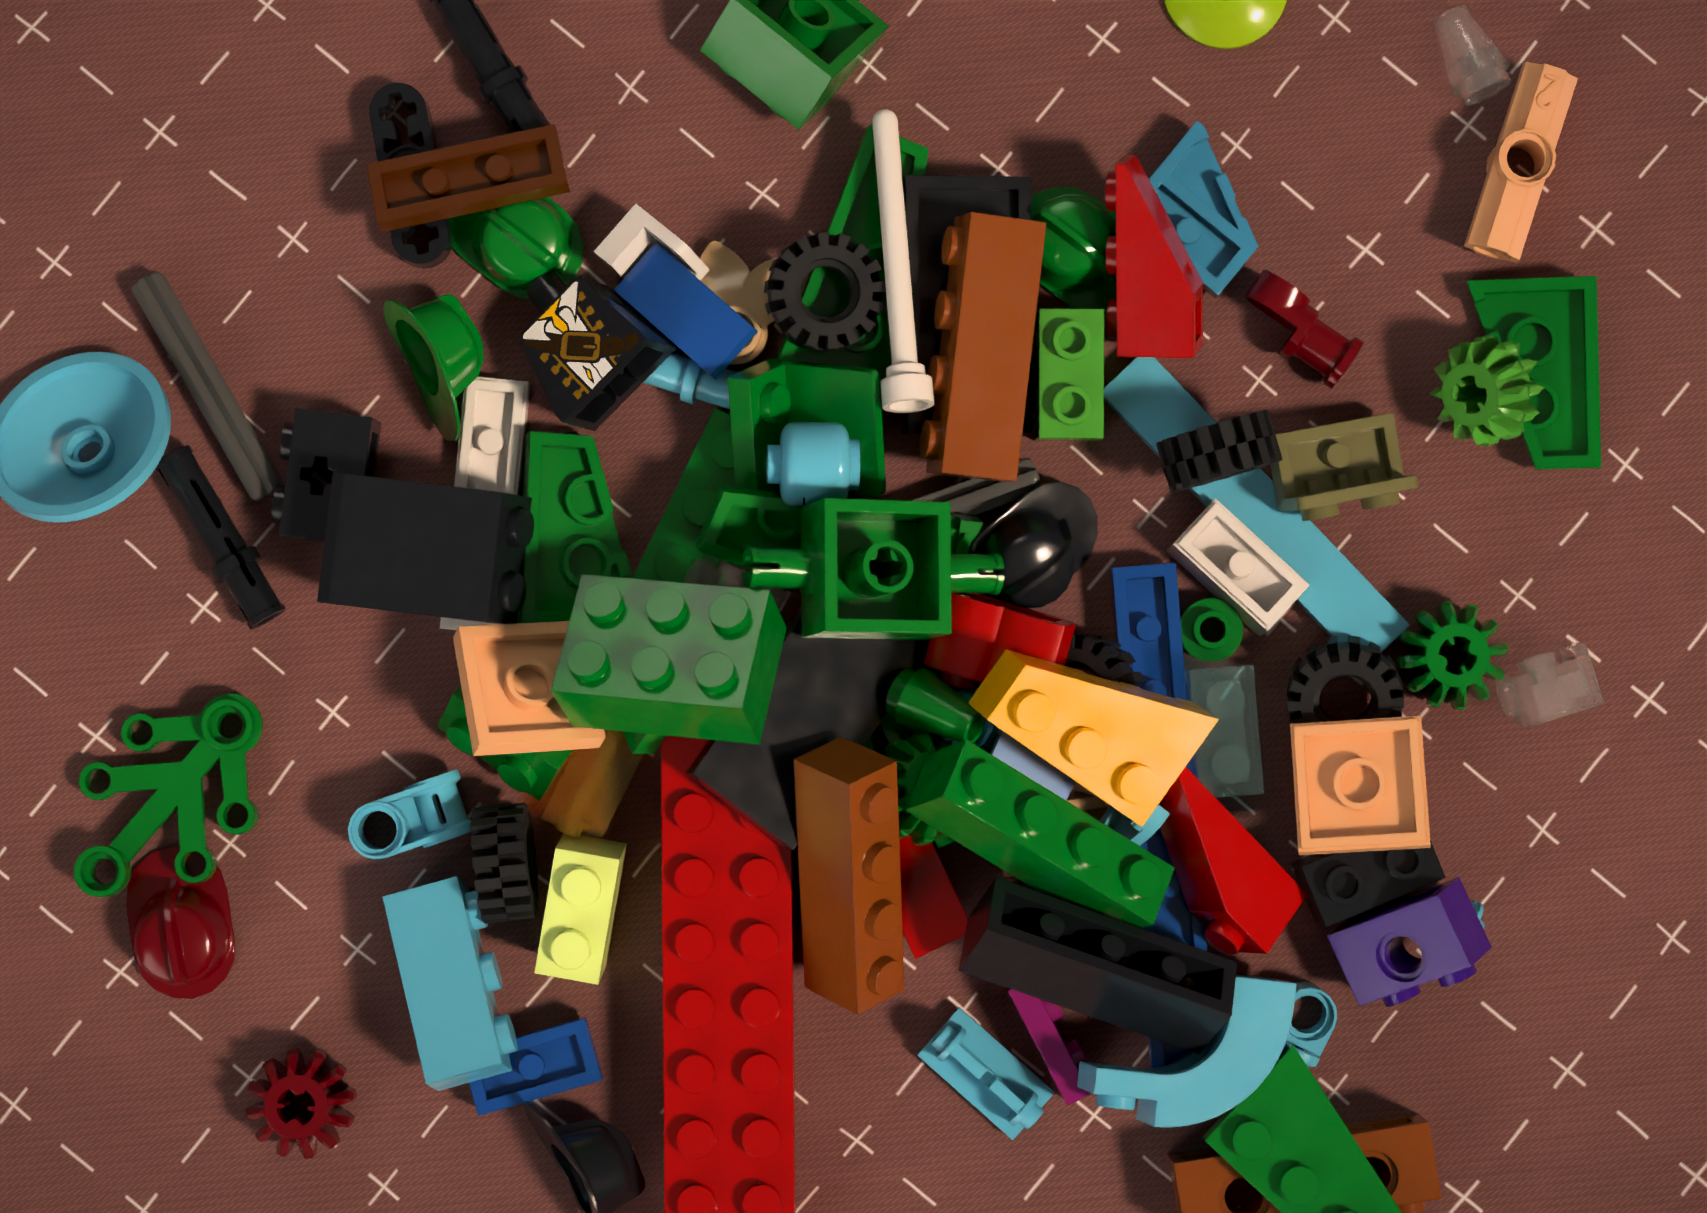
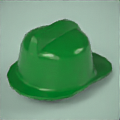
(519, 243)
(1075, 247)
(441, 353)

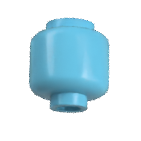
(813, 462)

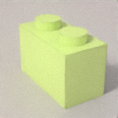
(580, 908)

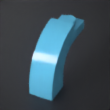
(1207, 1082)

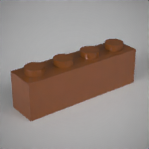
(983, 346)
(849, 874)

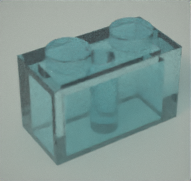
(1231, 753)

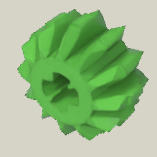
(1486, 390)

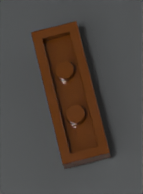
(467, 178)

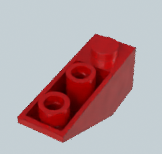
(1156, 281)

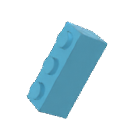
(449, 983)

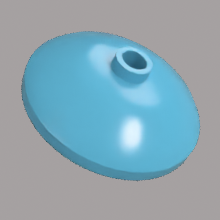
(81, 436)

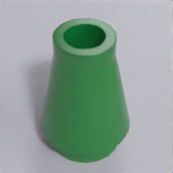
(931, 706)

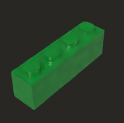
(1037, 835)

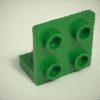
(796, 391)

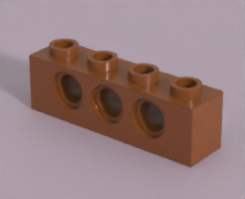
(1399, 1142)

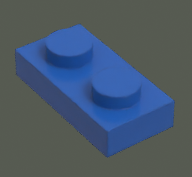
(544, 1065)

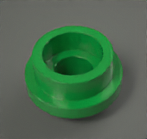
(1196, 644)

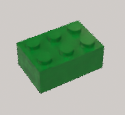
(670, 658)

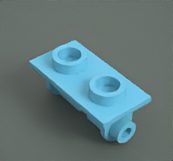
(986, 1074)

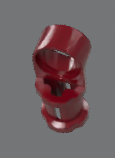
(1310, 337)

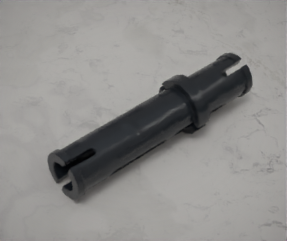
(499, 78)
(232, 558)

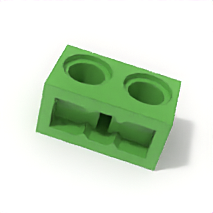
(1069, 375)

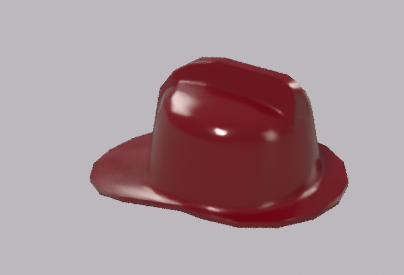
(179, 928)

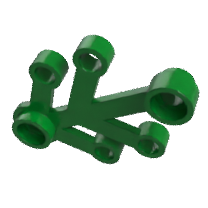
(178, 787)

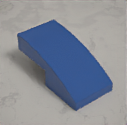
(685, 310)

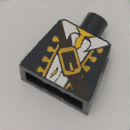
(589, 348)

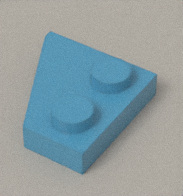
(1204, 210)

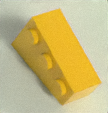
(1095, 730)

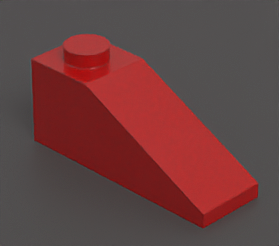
(1225, 872)

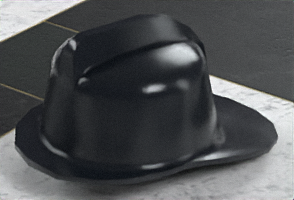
(1041, 543)
(593, 1160)

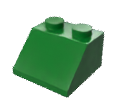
(793, 50)

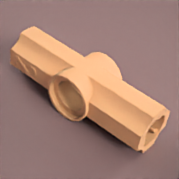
(1535, 126)

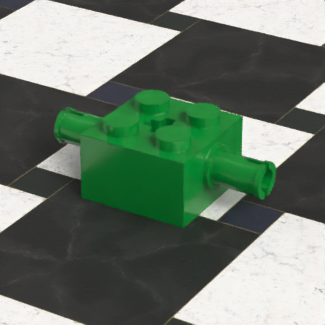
(834, 573)

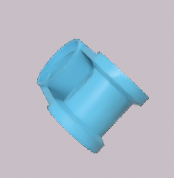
(415, 816)

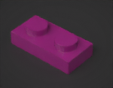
(1059, 1058)

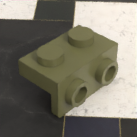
(1340, 465)

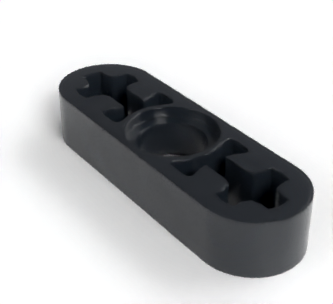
(386, 133)

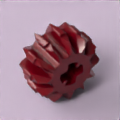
(304, 1126)

